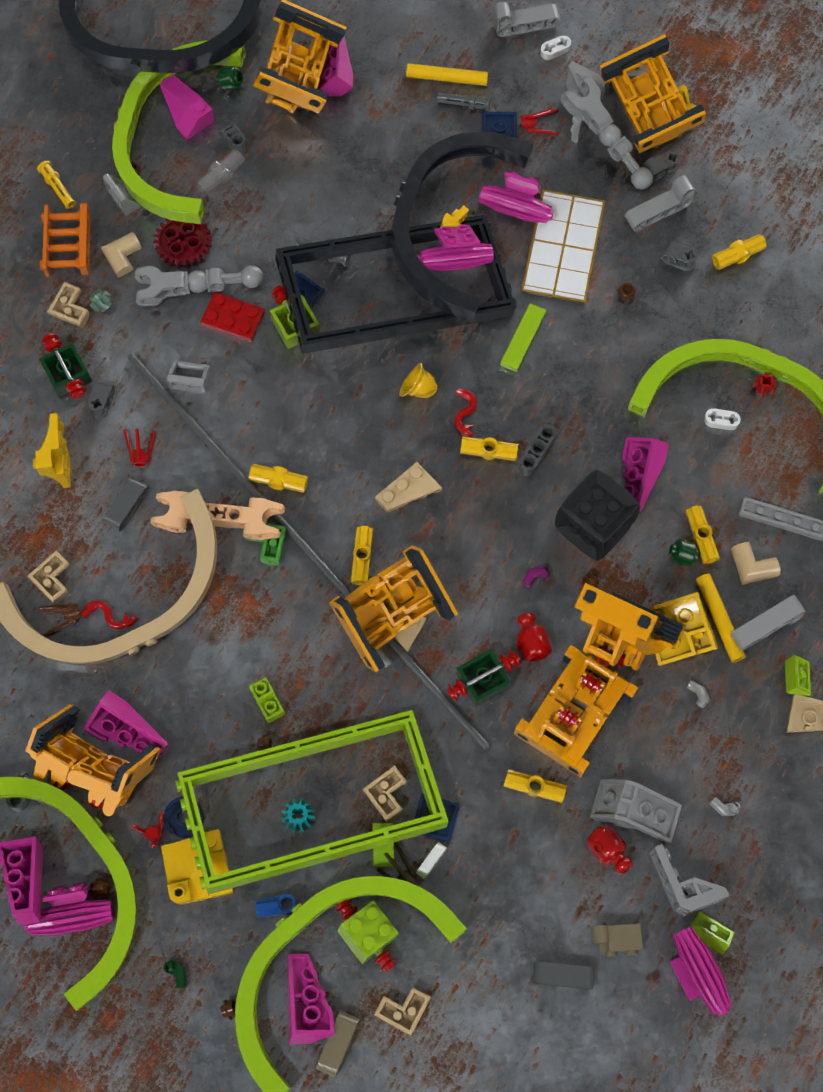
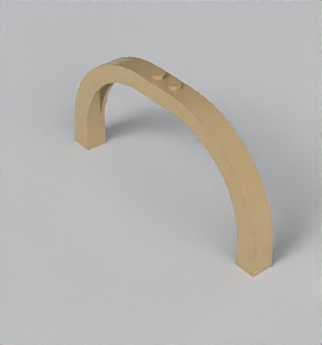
(144, 635)

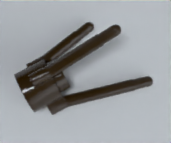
(405, 875)

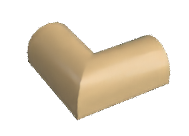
(118, 250)
(64, 306)
(750, 569)
(46, 577)
(381, 792)
(406, 1016)

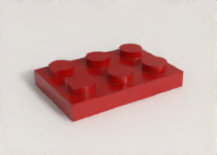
(232, 316)

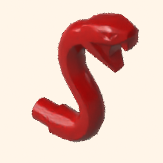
(464, 429)
(93, 605)

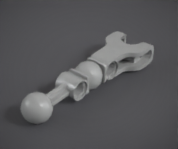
(599, 121)
(180, 283)

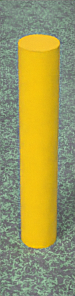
(447, 74)
(719, 616)

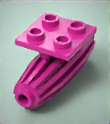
(517, 199)
(458, 250)
(71, 911)
(700, 972)

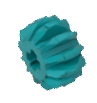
(306, 815)

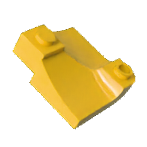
(53, 456)
(697, 633)
(183, 872)

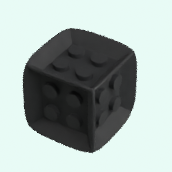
(597, 515)

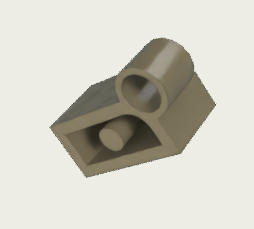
(617, 939)

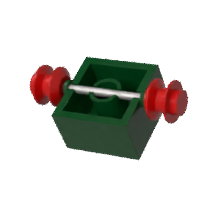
(64, 367)
(483, 677)

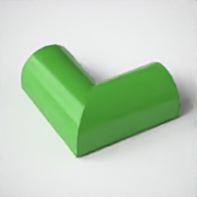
(272, 548)

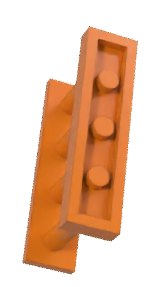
(82, 247)

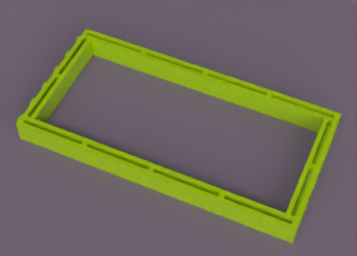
(297, 749)

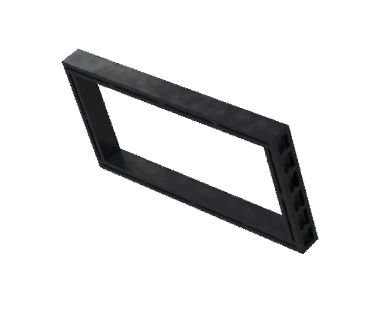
(376, 241)

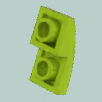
(267, 700)
(379, 858)

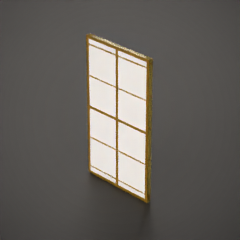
(564, 248)

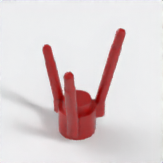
(529, 121)
(139, 457)
(152, 833)

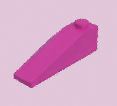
(337, 71)

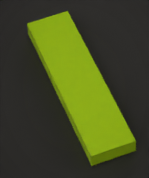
(523, 337)

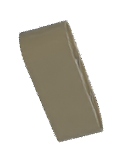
(338, 1044)

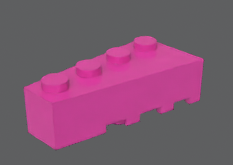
(23, 877)

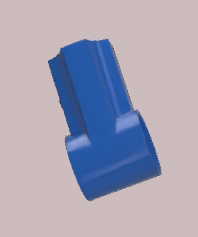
(274, 906)

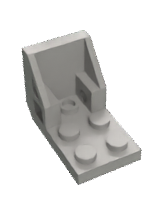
(574, 75)
(636, 807)
(700, 892)

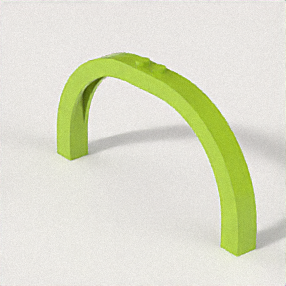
(160, 203)
(725, 350)
(103, 843)
(246, 1022)

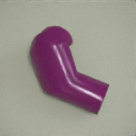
(539, 571)

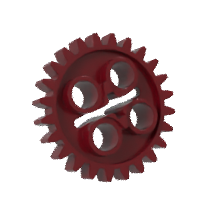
(182, 241)

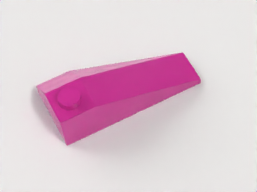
(186, 107)
(643, 464)
(120, 723)
(308, 1010)

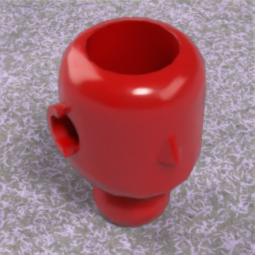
(532, 639)
(609, 848)

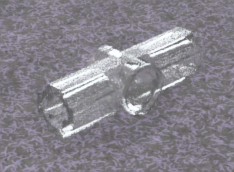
(220, 171)

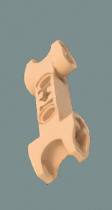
(250, 518)

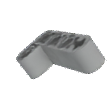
(524, 20)
(663, 205)
(768, 622)

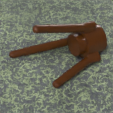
(69, 612)

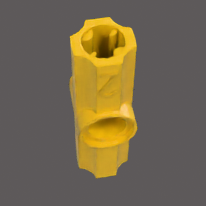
(739, 251)
(477, 447)
(278, 478)
(699, 524)
(363, 544)
(548, 789)

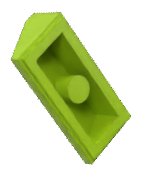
(797, 676)
(712, 933)

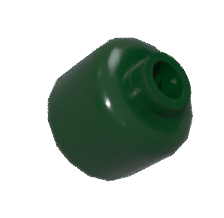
(229, 78)
(684, 552)

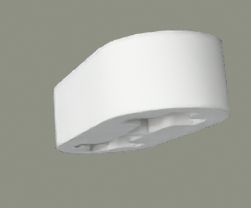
(555, 47)
(722, 419)
(431, 860)

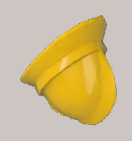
(419, 383)

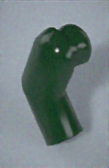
(178, 971)

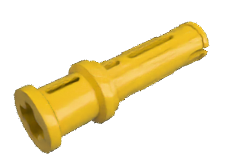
(52, 178)

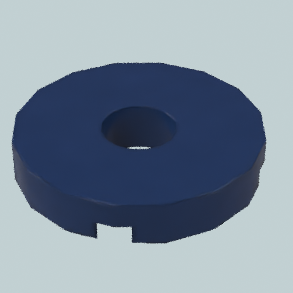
(171, 820)

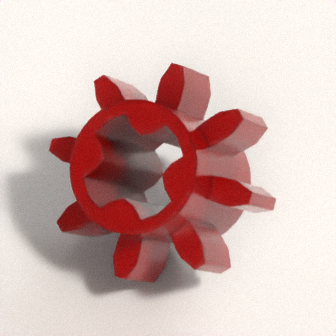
(765, 384)

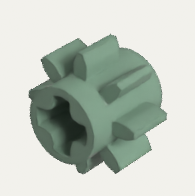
(100, 300)

